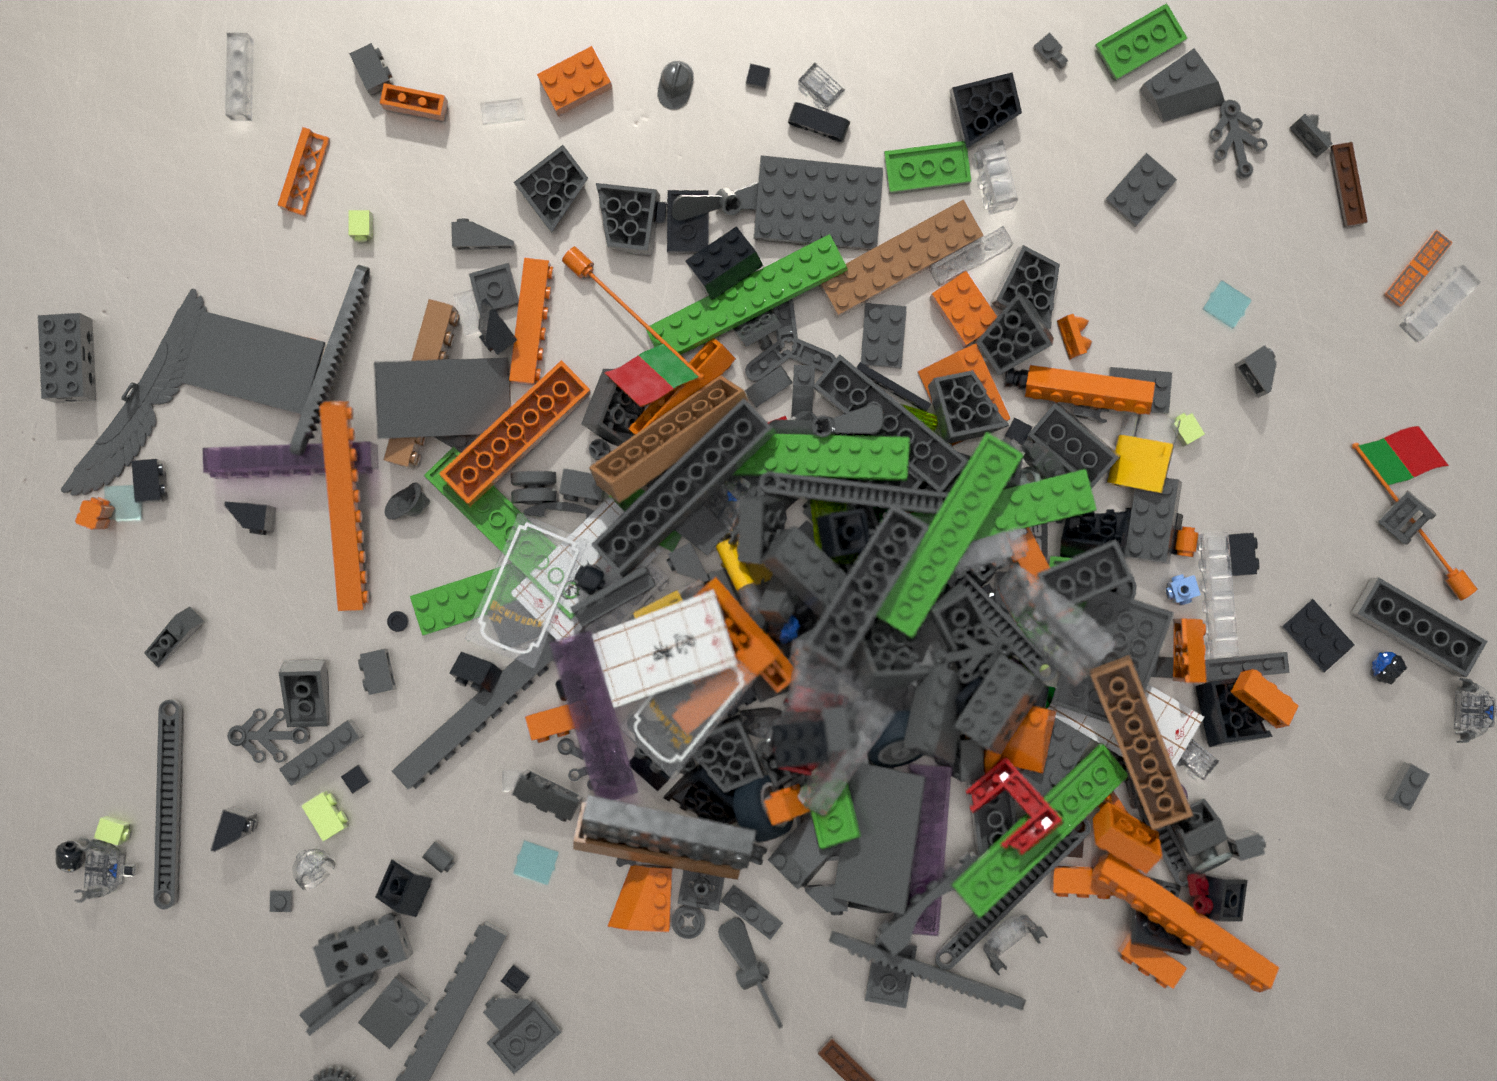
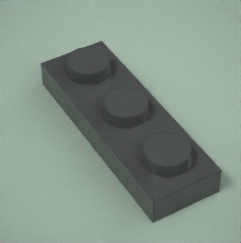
(751, 912)

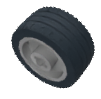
(888, 747)
(752, 811)

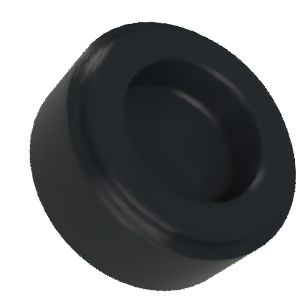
(398, 621)

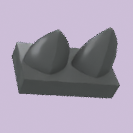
(1311, 135)

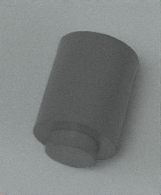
(439, 857)

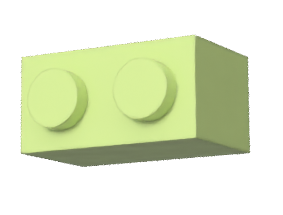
(325, 815)

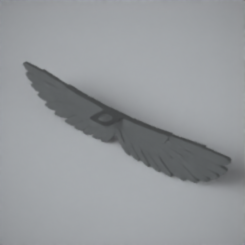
(136, 417)

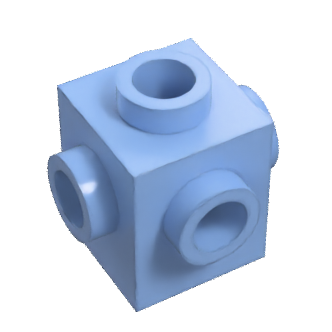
(1189, 586)

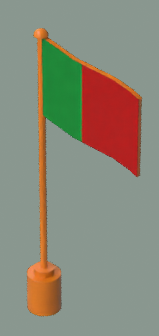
(652, 371)
(1401, 459)

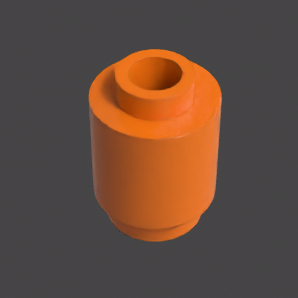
(1186, 541)

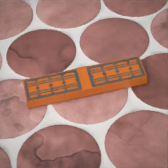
(1418, 268)

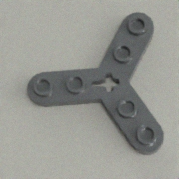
(802, 351)

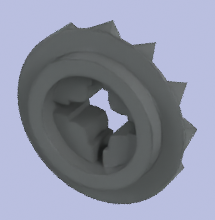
(678, 921)

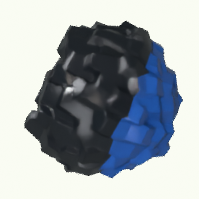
(783, 632)
(1388, 667)

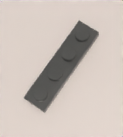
(1232, 666)

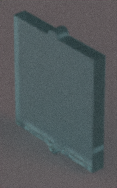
(1227, 304)
(123, 501)
(535, 862)

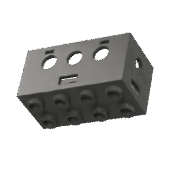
(65, 358)
(999, 703)
(366, 939)

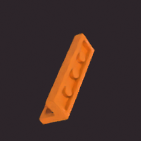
(296, 168)

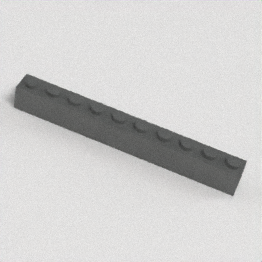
(469, 719)
(455, 1004)

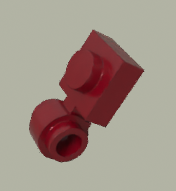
(1199, 888)

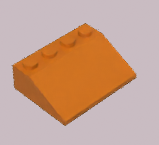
(963, 361)
(1031, 740)

